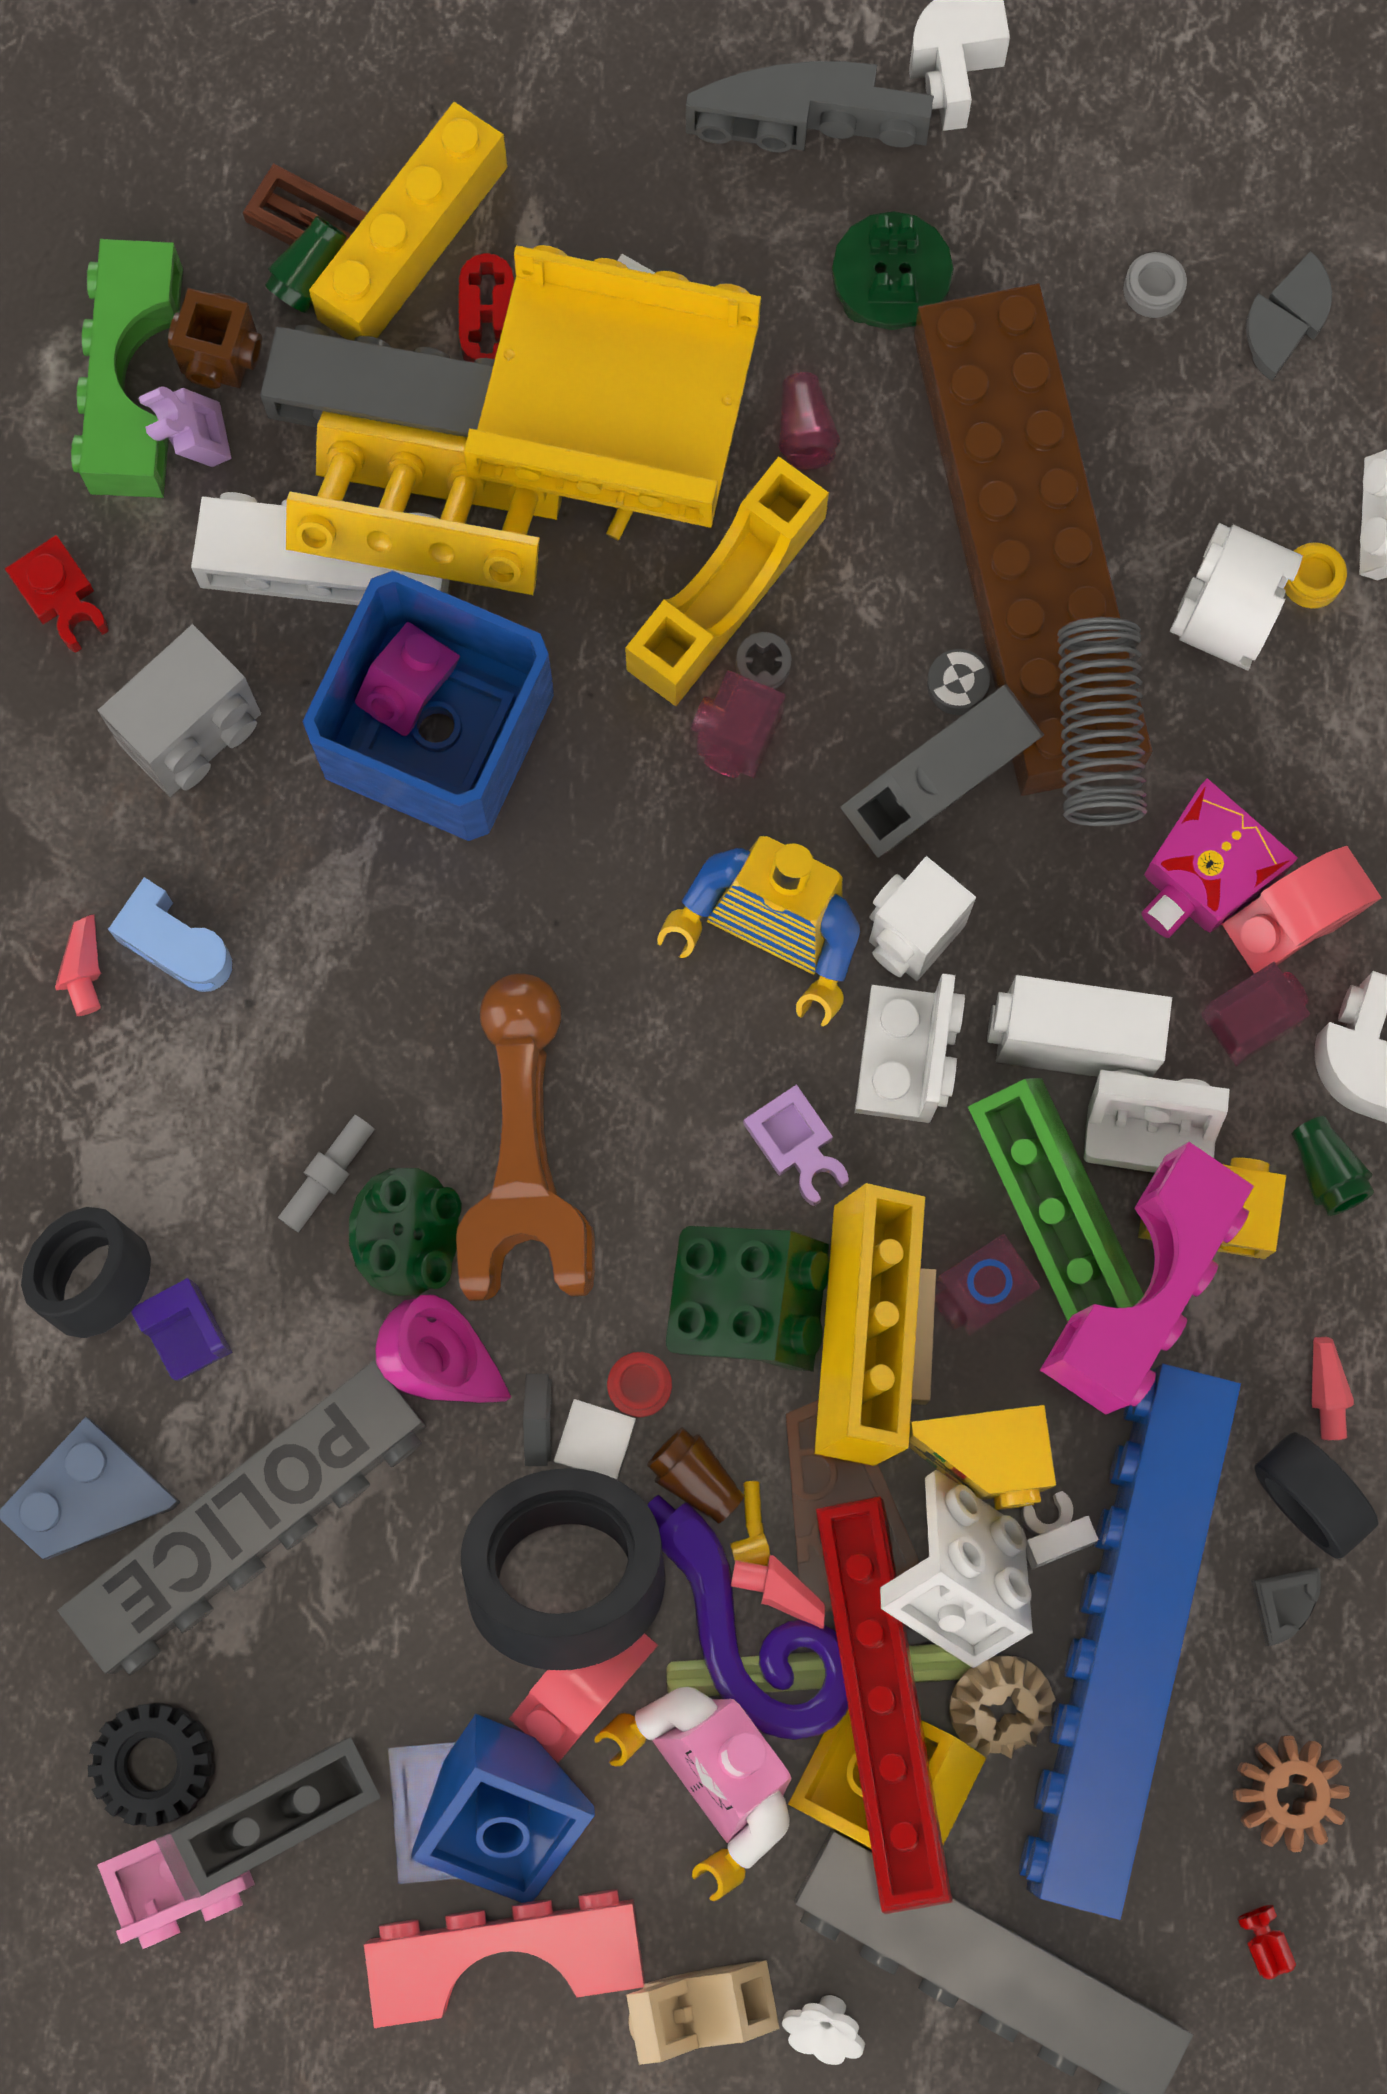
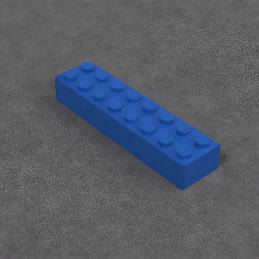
(1130, 1642)

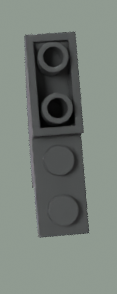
(785, 100)

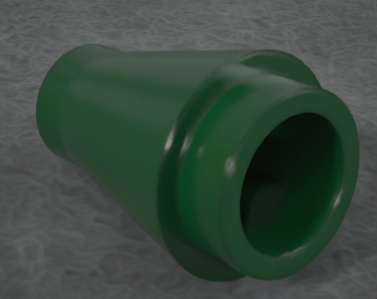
(304, 262)
(1332, 1169)

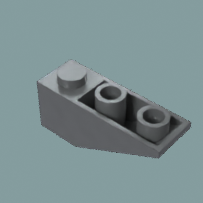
(941, 771)

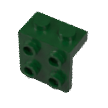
(748, 1295)

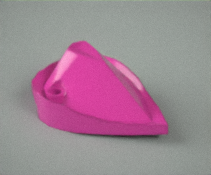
(438, 1355)

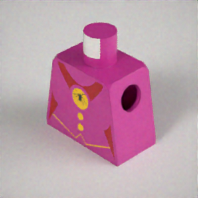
(1212, 864)

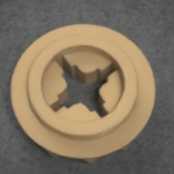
(990, 1685)

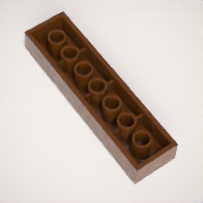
(1022, 512)

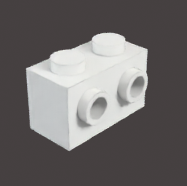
(918, 919)

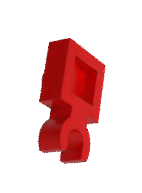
(54, 587)

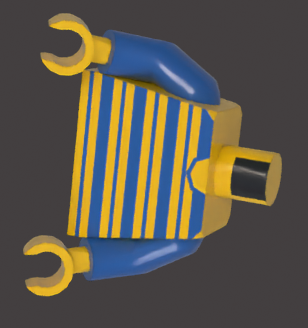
(779, 904)

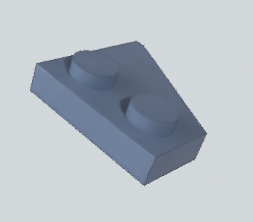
(83, 1494)

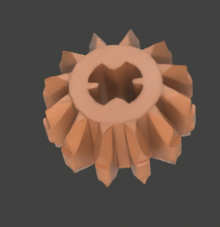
(1307, 1810)

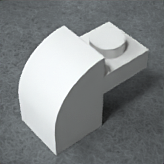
(949, 43)
(1353, 1057)

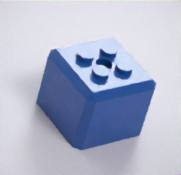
(491, 696)

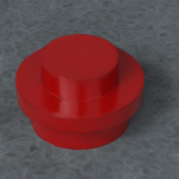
(639, 1384)

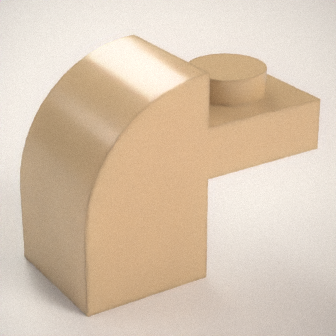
(701, 2010)

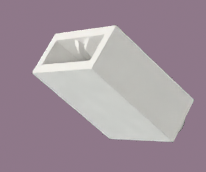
(1079, 1027)

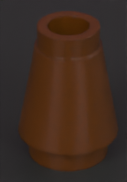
(695, 1475)

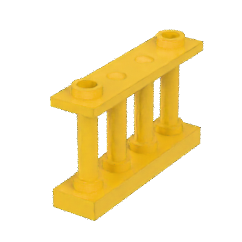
(386, 537)

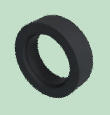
(575, 1637)

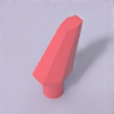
(81, 967)
(1330, 1389)
(780, 1590)

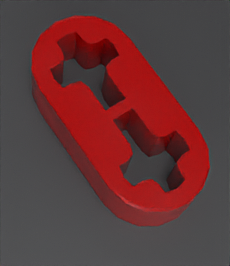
(472, 311)

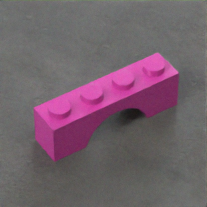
(1189, 1213)

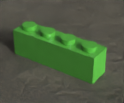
(1055, 1198)

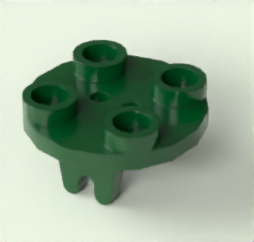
(893, 243)
(397, 1260)

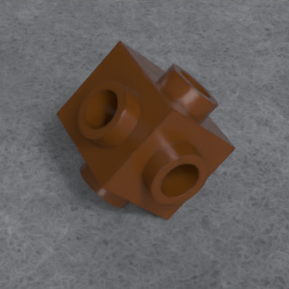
(214, 339)

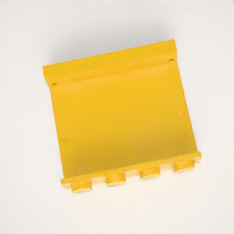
(615, 385)

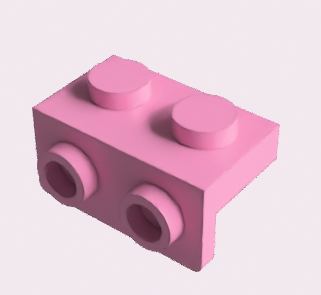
(149, 1897)

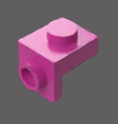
(405, 678)

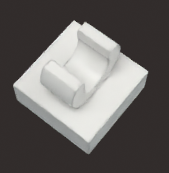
(1058, 1538)

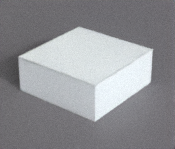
(595, 1439)

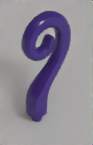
(702, 1559)

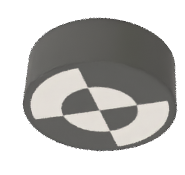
(958, 681)

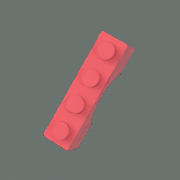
(417, 1969)

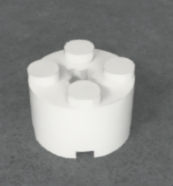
(1235, 595)

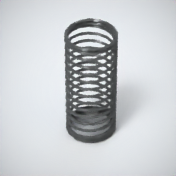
(1096, 795)

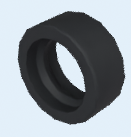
(110, 1294)
(1316, 1495)

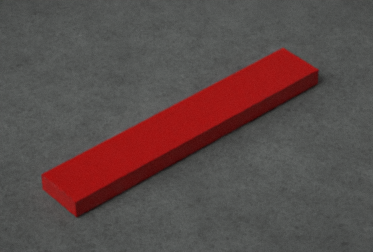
(883, 1709)

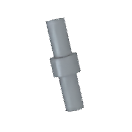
(326, 1173)

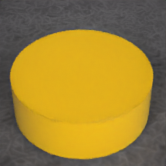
(1318, 577)

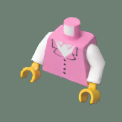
(722, 1766)

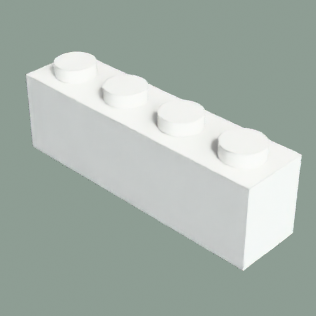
(244, 551)

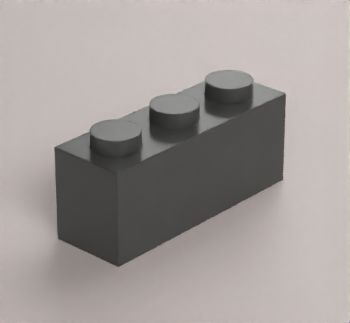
(267, 1819)

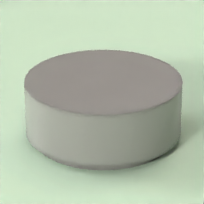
(1155, 284)

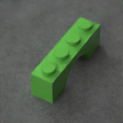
(135, 298)

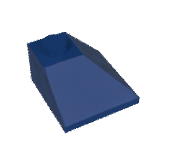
(501, 1812)

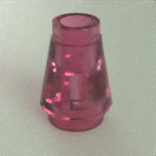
(806, 423)

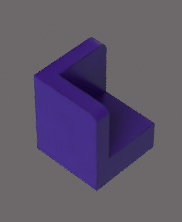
(182, 1329)

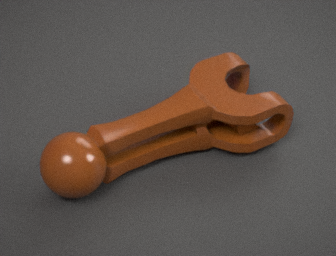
(521, 1019)

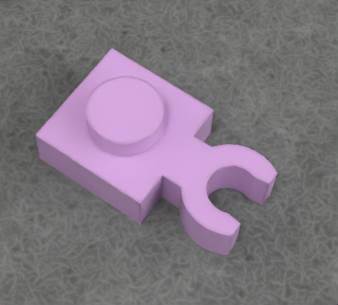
(190, 422)
(791, 1136)

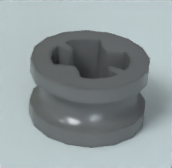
(762, 643)

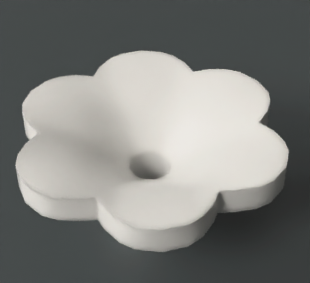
(824, 2031)

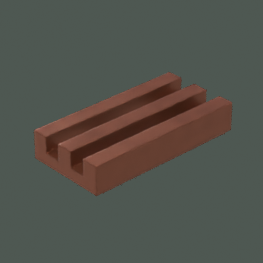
(282, 230)

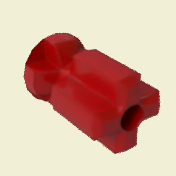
(1269, 1946)

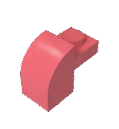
(1301, 908)
(570, 1700)

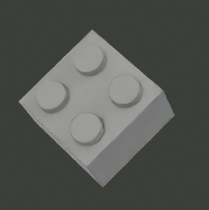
(182, 712)

